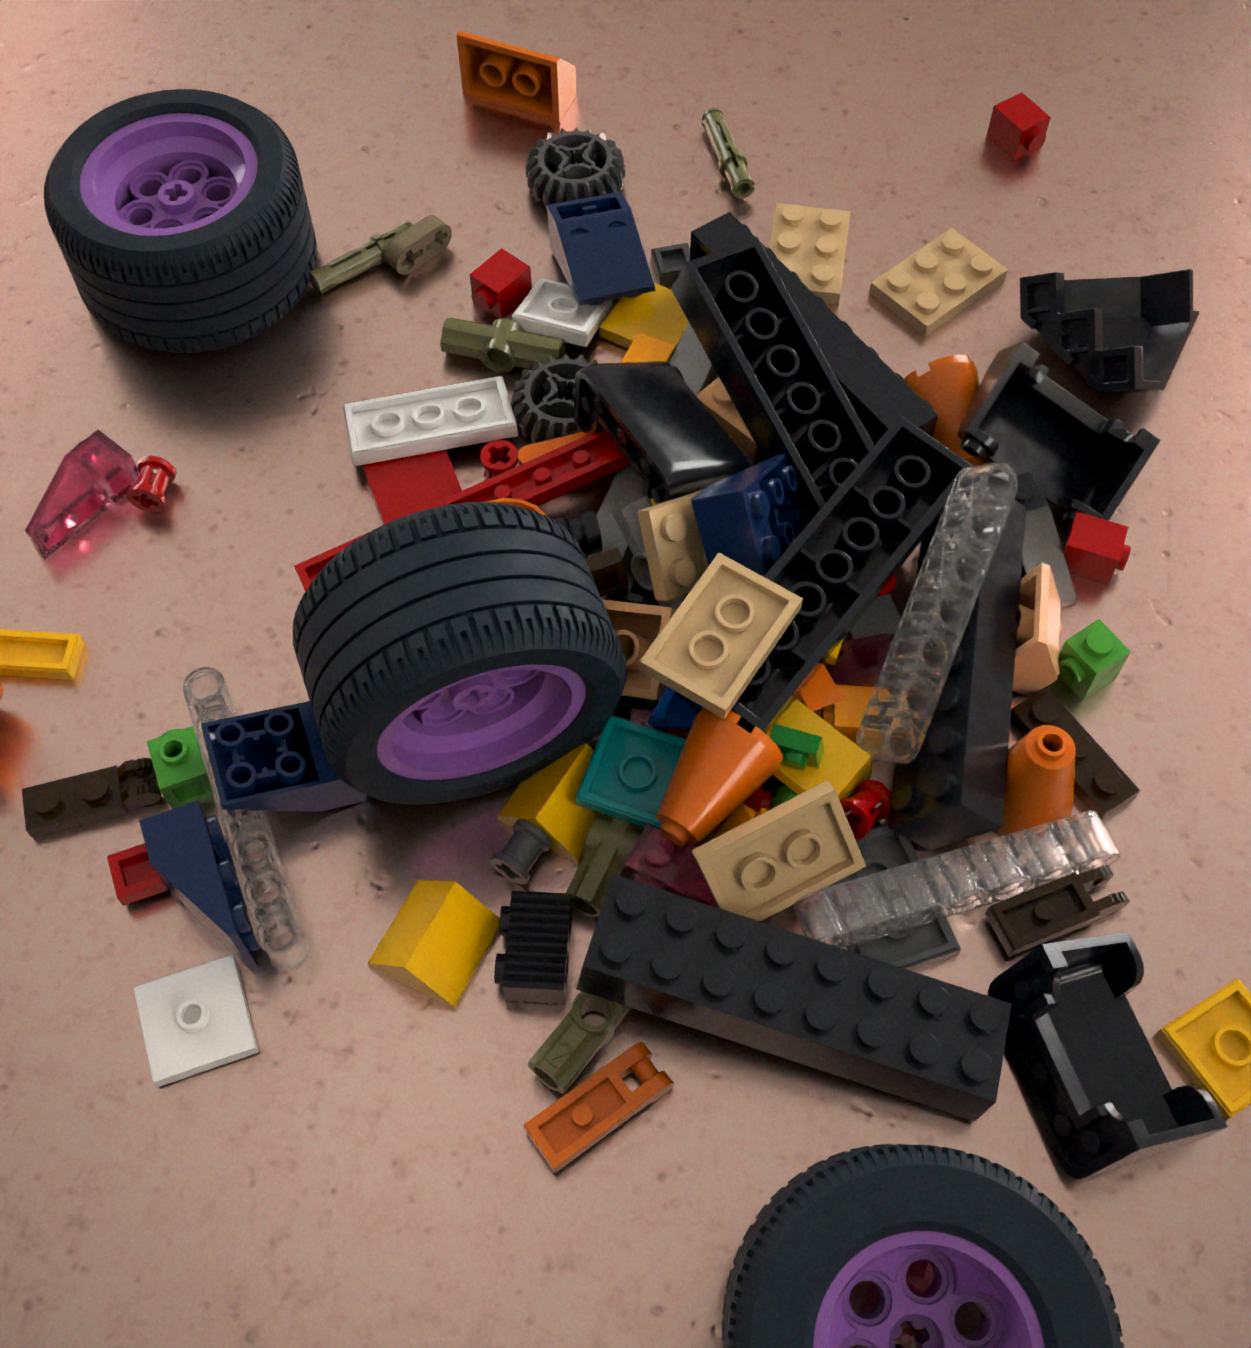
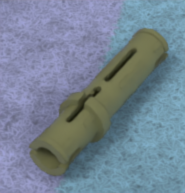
(731, 162)
(354, 261)

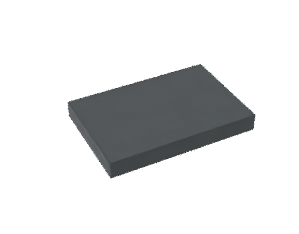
(911, 947)

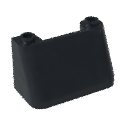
(656, 426)
(1045, 430)
(1090, 1060)

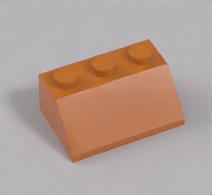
(515, 77)

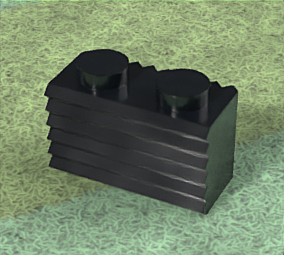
(535, 947)

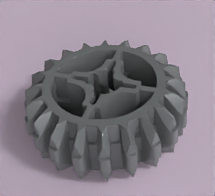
(574, 167)
(555, 387)

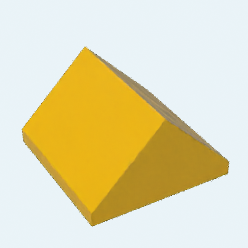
(842, 762)
(550, 804)
(437, 940)

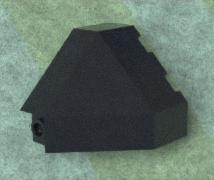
(1113, 330)

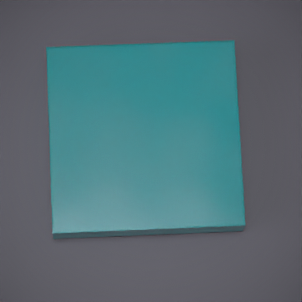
(629, 772)

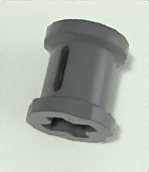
(521, 851)

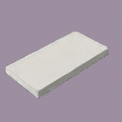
(429, 420)

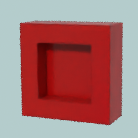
(134, 875)

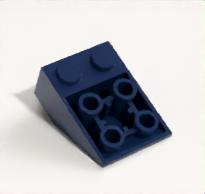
(599, 248)
(751, 514)
(274, 762)
(198, 871)

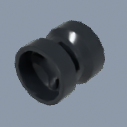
(584, 530)

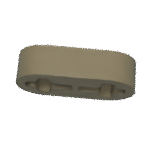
(418, 245)

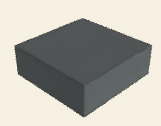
(669, 262)

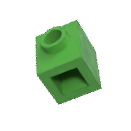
(1091, 659)
(179, 767)

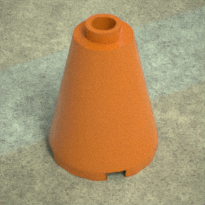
(950, 391)
(714, 776)
(1039, 779)

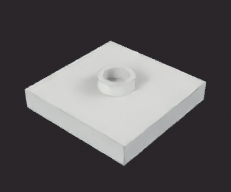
(554, 312)
(195, 1020)

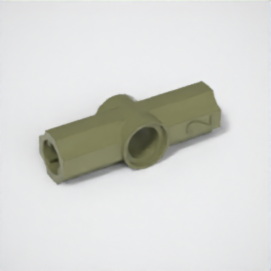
(499, 344)
(604, 854)
(576, 1042)

